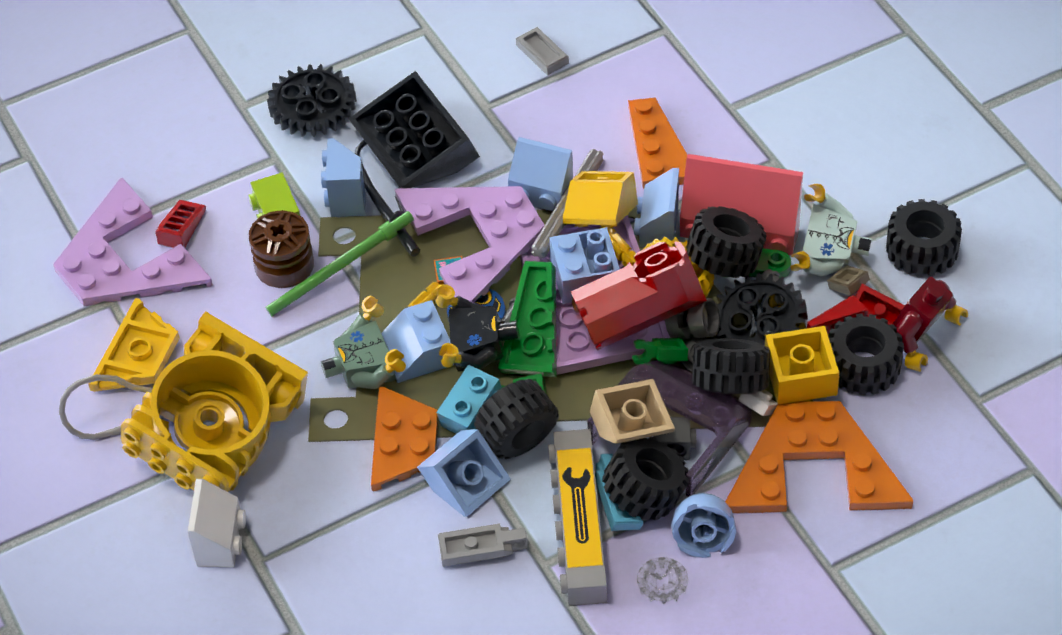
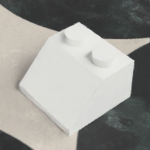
(215, 526)

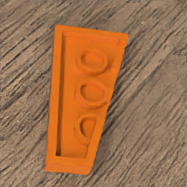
(655, 141)

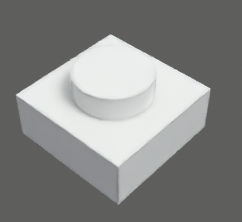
(759, 402)

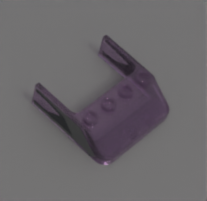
(712, 410)

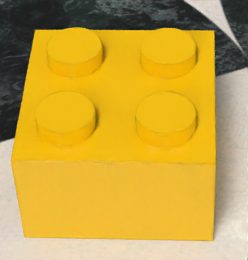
(802, 365)

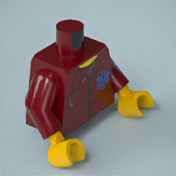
(921, 313)

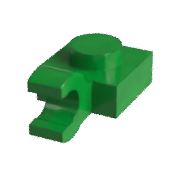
(664, 349)

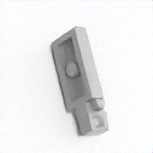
(480, 544)

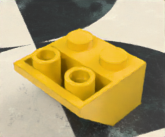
(600, 198)

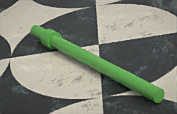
(385, 232)

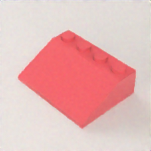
(760, 191)

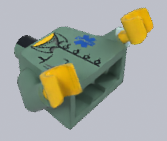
(363, 353)

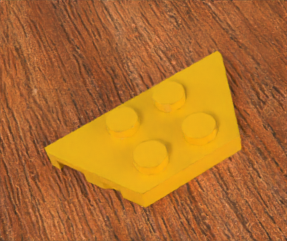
(137, 349)

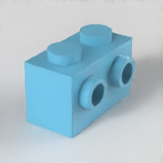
(466, 399)

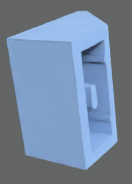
(343, 181)
(581, 259)

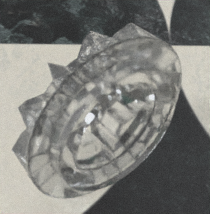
(658, 569)

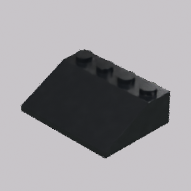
(414, 134)

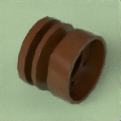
(281, 249)

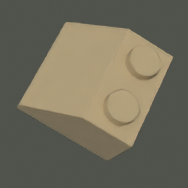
(630, 412)

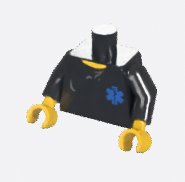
(474, 332)

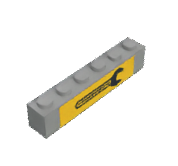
(579, 518)

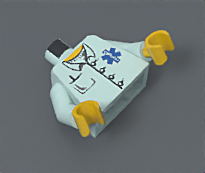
(829, 236)

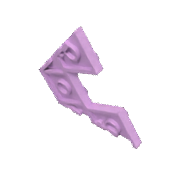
(501, 215)
(100, 275)

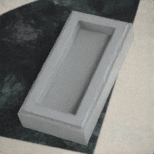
(542, 51)

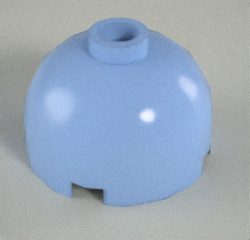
(703, 525)

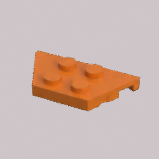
(402, 437)

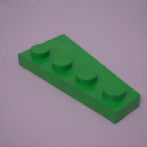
(536, 320)

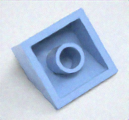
(541, 171)
(658, 209)
(419, 337)
(464, 471)

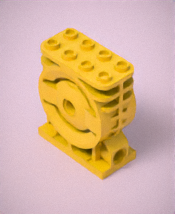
(217, 372)

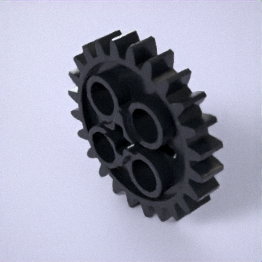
(327, 100)
(736, 312)

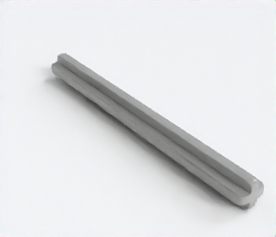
(555, 222)

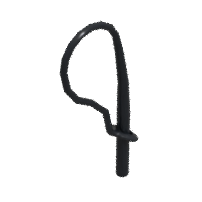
(385, 210)

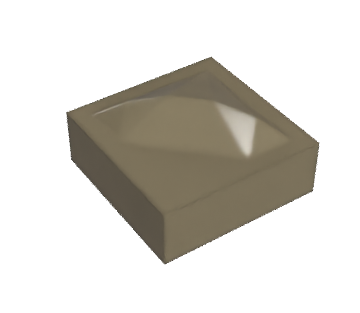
(848, 280)

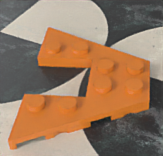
(815, 432)

